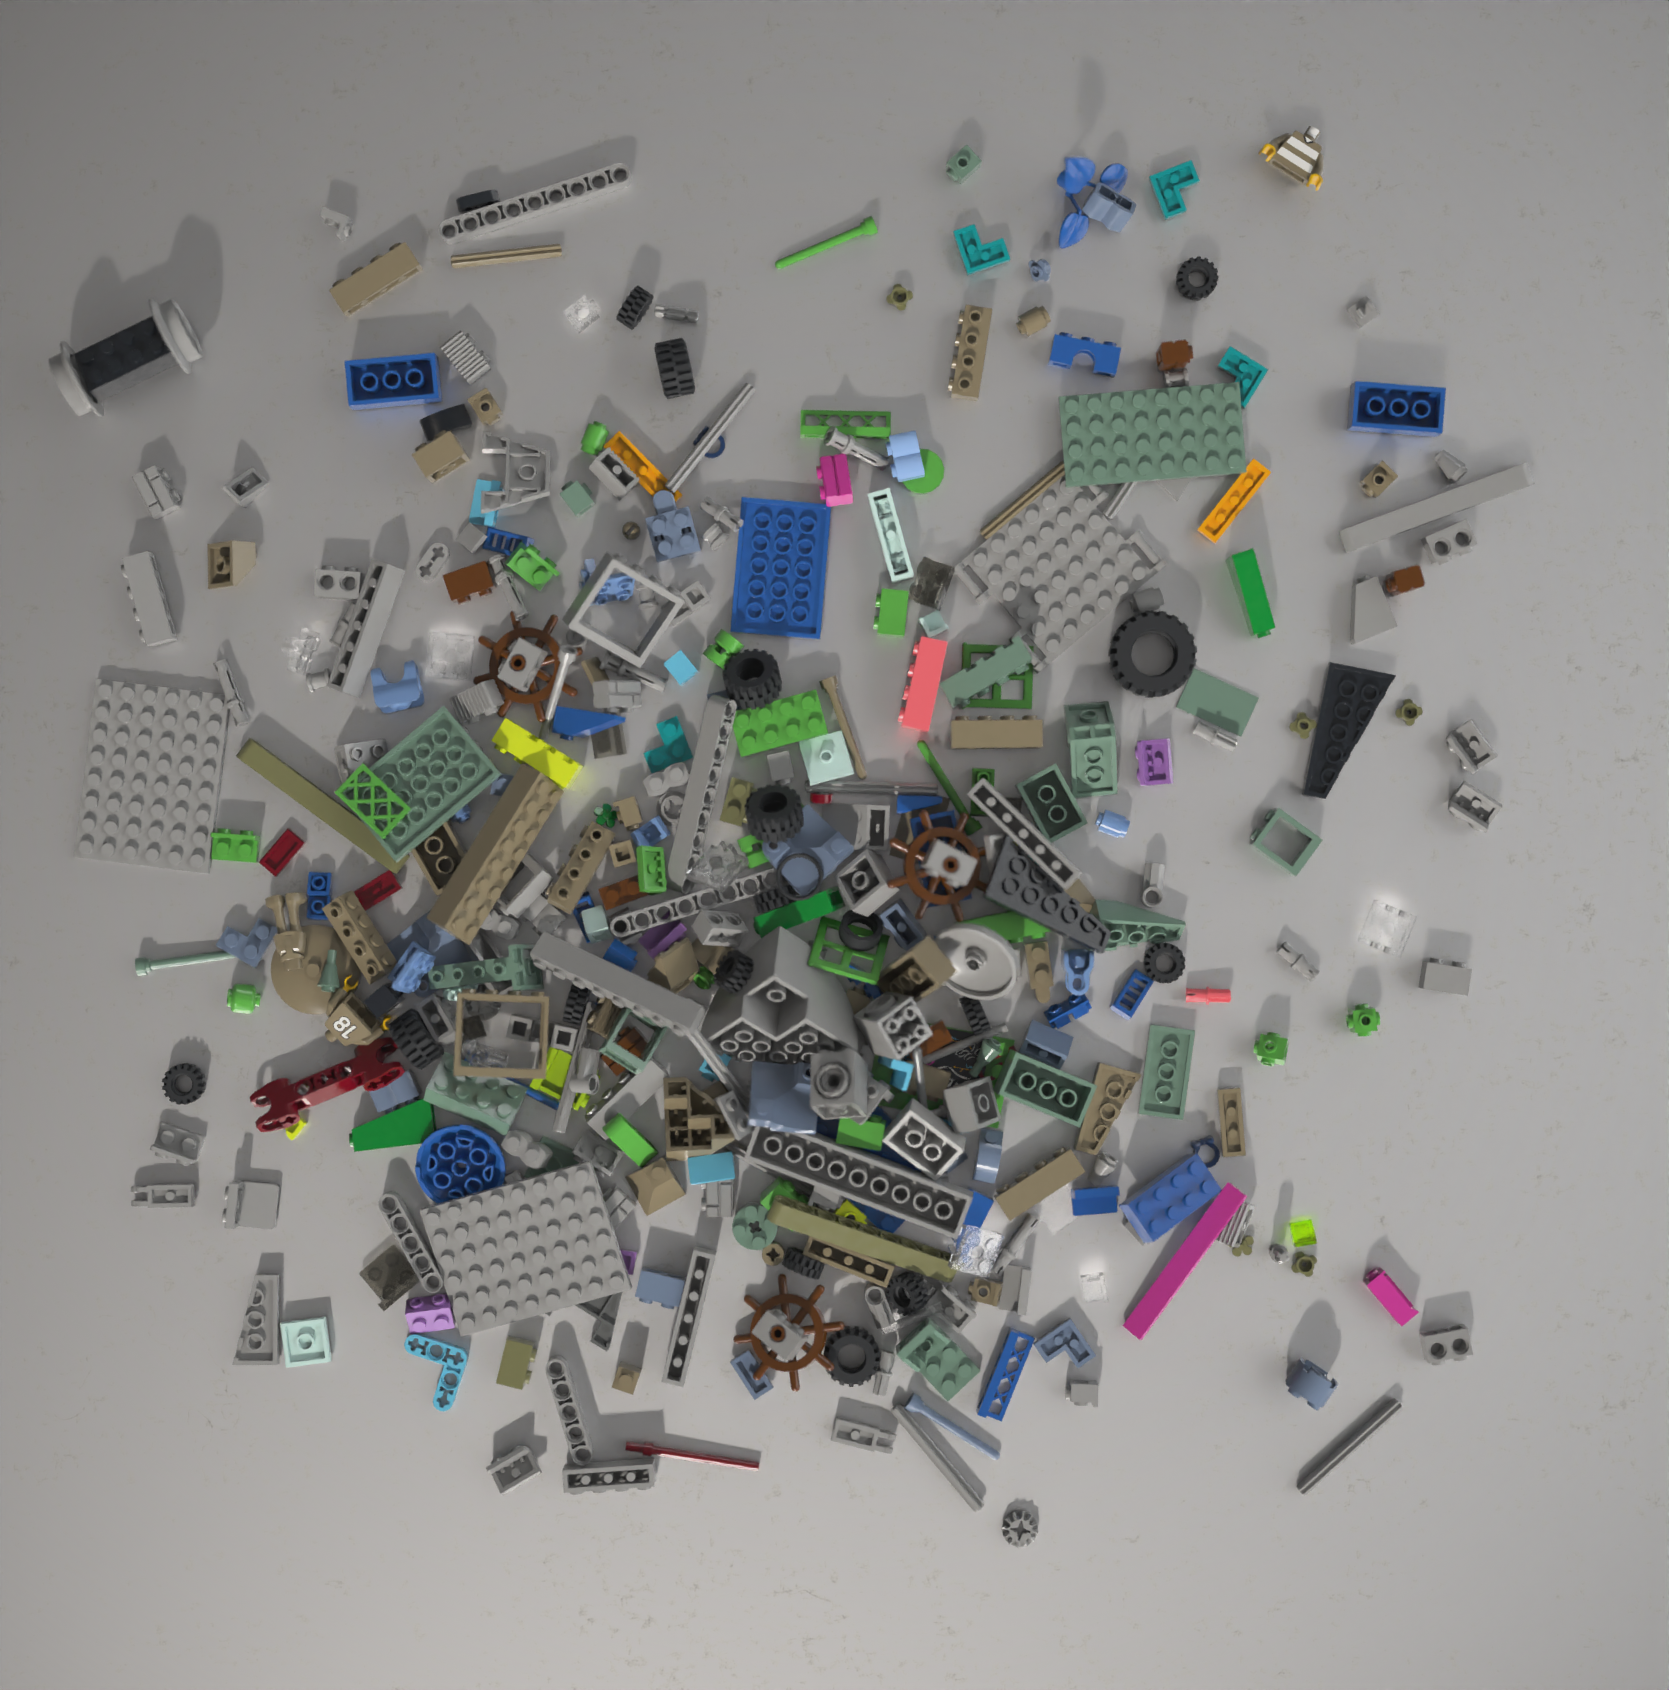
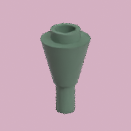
(329, 977)
(989, 1050)

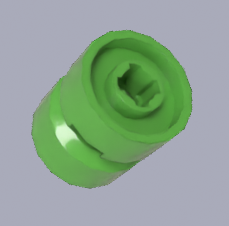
(728, 643)
(755, 858)

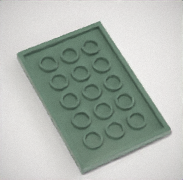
(433, 773)

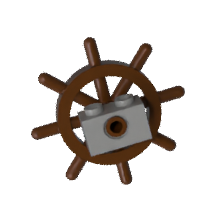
(523, 665)
(942, 863)
(785, 1335)

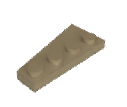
(1112, 1090)

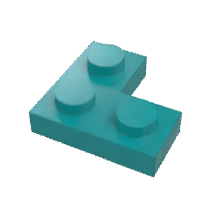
(1167, 187)
(978, 256)
(1246, 372)
(674, 749)

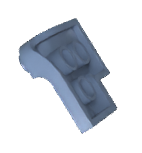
(818, 841)
(435, 940)
(781, 1098)

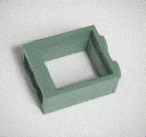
(1304, 854)
(622, 1056)

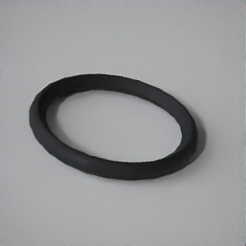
(820, 876)

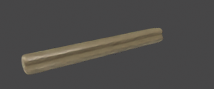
(506, 256)
(1023, 501)

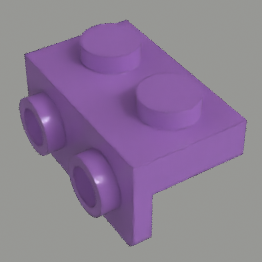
(1154, 762)
(662, 936)
(429, 1314)

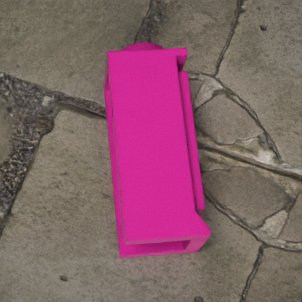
(1390, 1296)

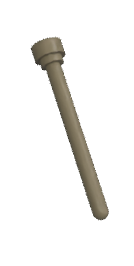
(830, 686)

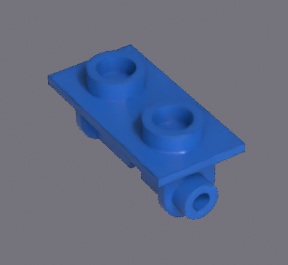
(1058, 1013)

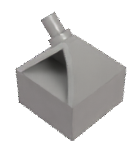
(866, 882)
(969, 1105)

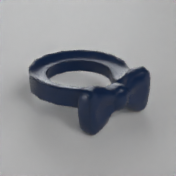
(710, 455)
(1209, 1141)

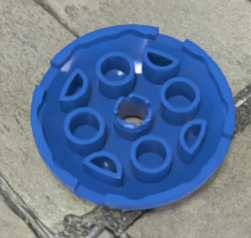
(439, 1172)

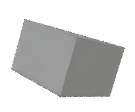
(246, 487)

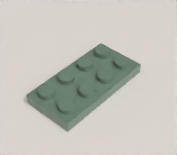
(1166, 1072)

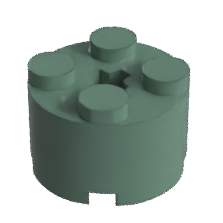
(750, 1238)

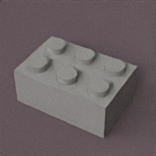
(924, 1139)

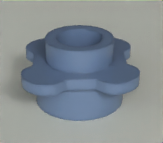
(1040, 270)

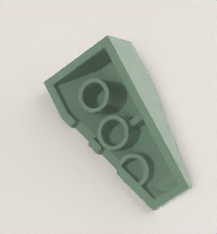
(1135, 925)

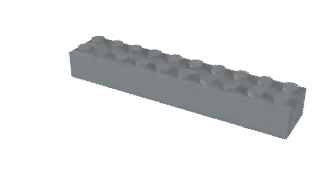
(863, 1178)

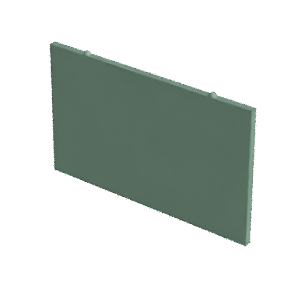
(1217, 702)

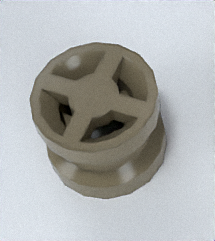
(772, 1250)

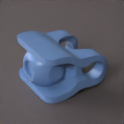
(399, 695)
(1077, 964)

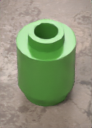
(594, 438)

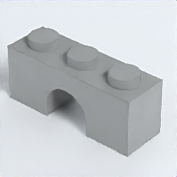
(528, 1030)

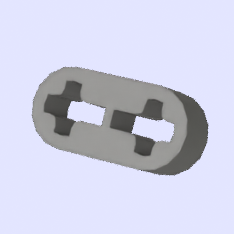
(427, 559)

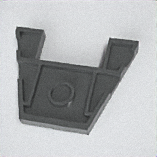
(606, 1311)

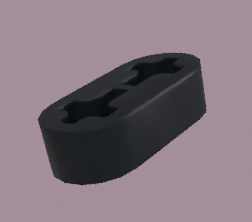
(477, 200)

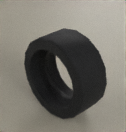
(857, 942)

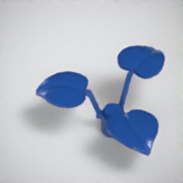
(1076, 175)

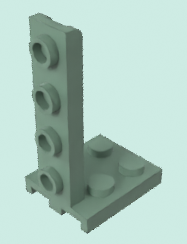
(516, 967)

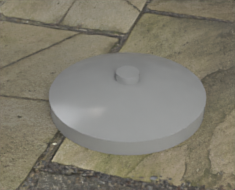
(983, 961)

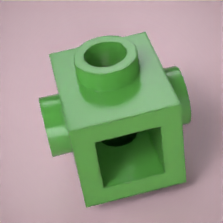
(1355, 1016)
(1278, 1048)

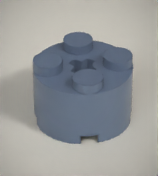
(1310, 1383)

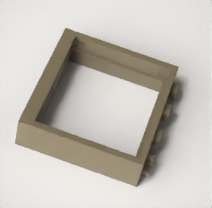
(513, 996)

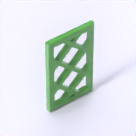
(391, 797)

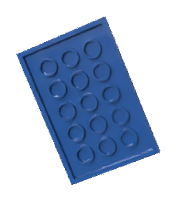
(780, 568)

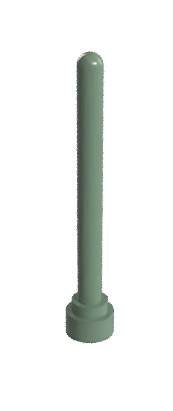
(145, 965)

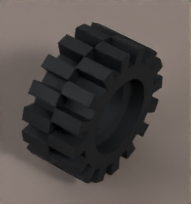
(1203, 266)
(634, 307)
(772, 899)
(1150, 963)
(733, 971)
(576, 1005)
(975, 1015)
(170, 1083)
(802, 1264)
(914, 1288)

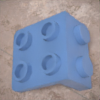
(615, 588)
(411, 968)

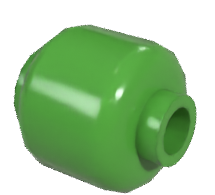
(243, 998)

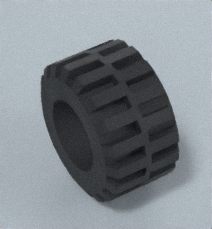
(674, 368)
(747, 666)
(774, 813)
(415, 1039)
(856, 1337)

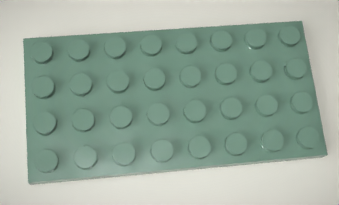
(1152, 434)

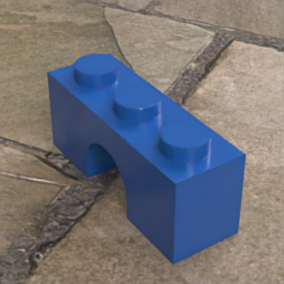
(1104, 355)

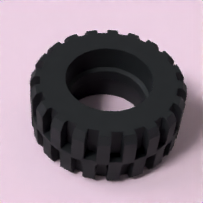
(1183, 654)

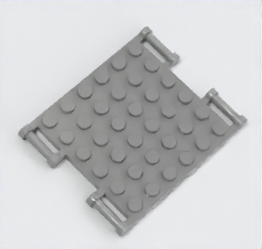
(1058, 568)

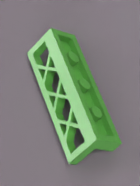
(857, 432)

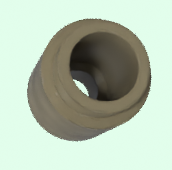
(1033, 321)

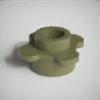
(900, 303)
(1409, 718)
(1309, 725)
(1306, 1270)

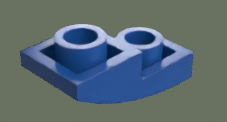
(319, 894)
(870, 989)

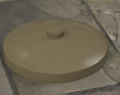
(300, 986)

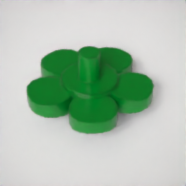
(605, 815)

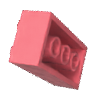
(924, 684)

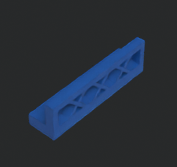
(998, 1371)

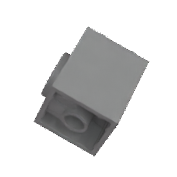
(892, 1025)
(838, 1084)

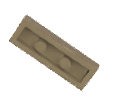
(1231, 1122)

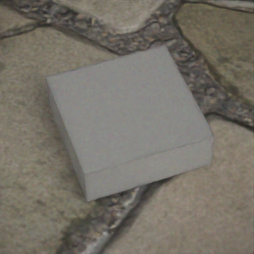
(471, 538)

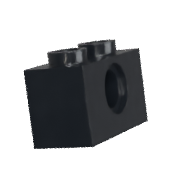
(384, 1000)

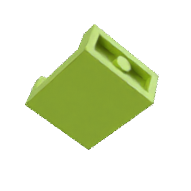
(556, 1073)

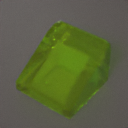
(1302, 1233)

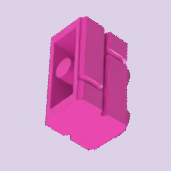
(836, 480)

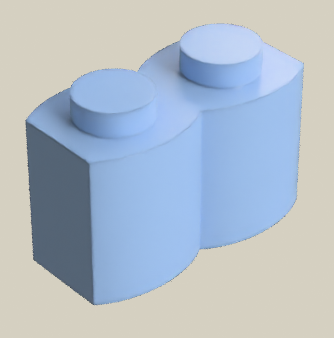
(906, 456)

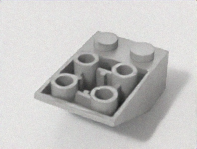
(860, 824)

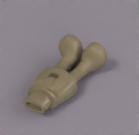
(289, 943)

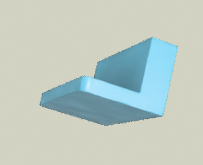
(484, 519)
(901, 1071)
(711, 1168)

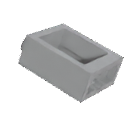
(530, 891)

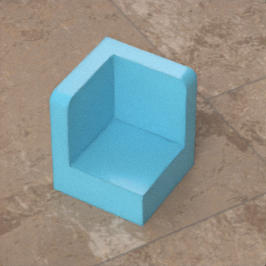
(680, 667)

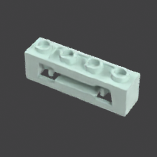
(890, 535)

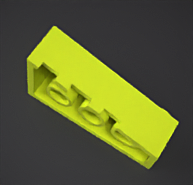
(536, 753)

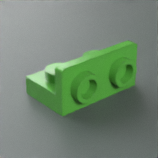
(531, 566)
(235, 847)
(651, 869)

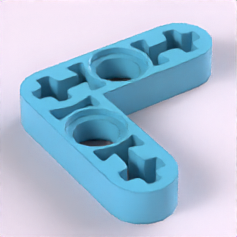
(450, 1365)

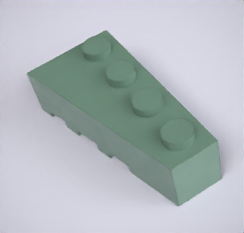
(986, 673)

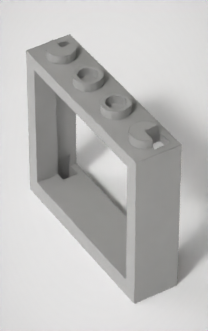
(591, 589)

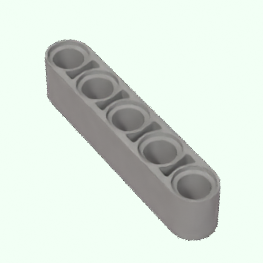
(402, 1234)
(569, 1421)

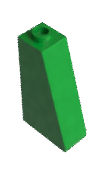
(1251, 592)
(799, 911)
(398, 1128)

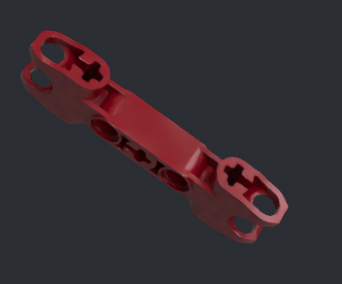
(289, 1098)

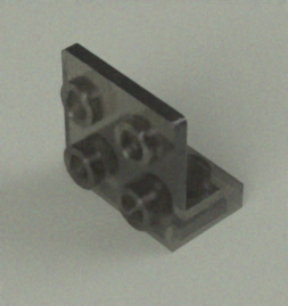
(389, 1276)

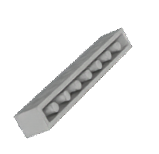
(617, 984)

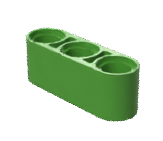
(630, 1140)

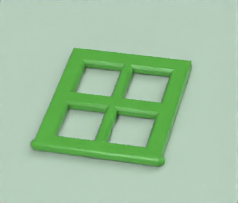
(996, 701)
(843, 968)

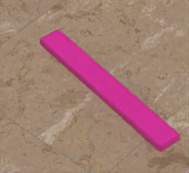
(1185, 1260)

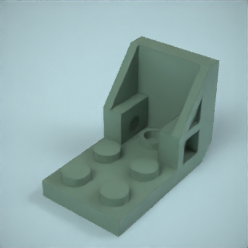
(1091, 749)
(937, 1358)

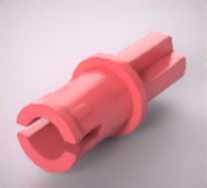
(1208, 995)

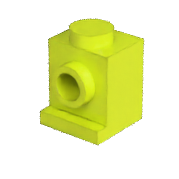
(849, 1208)

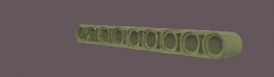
(316, 802)
(861, 1238)

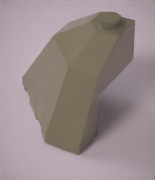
(692, 1121)

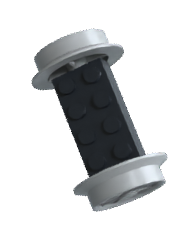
(125, 358)

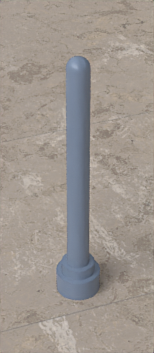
(915, 1404)

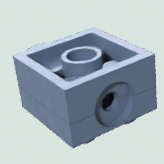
(671, 529)

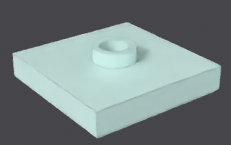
(826, 758)
(305, 1341)

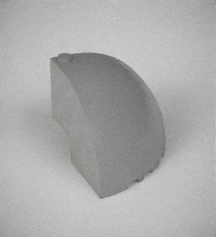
(782, 1009)

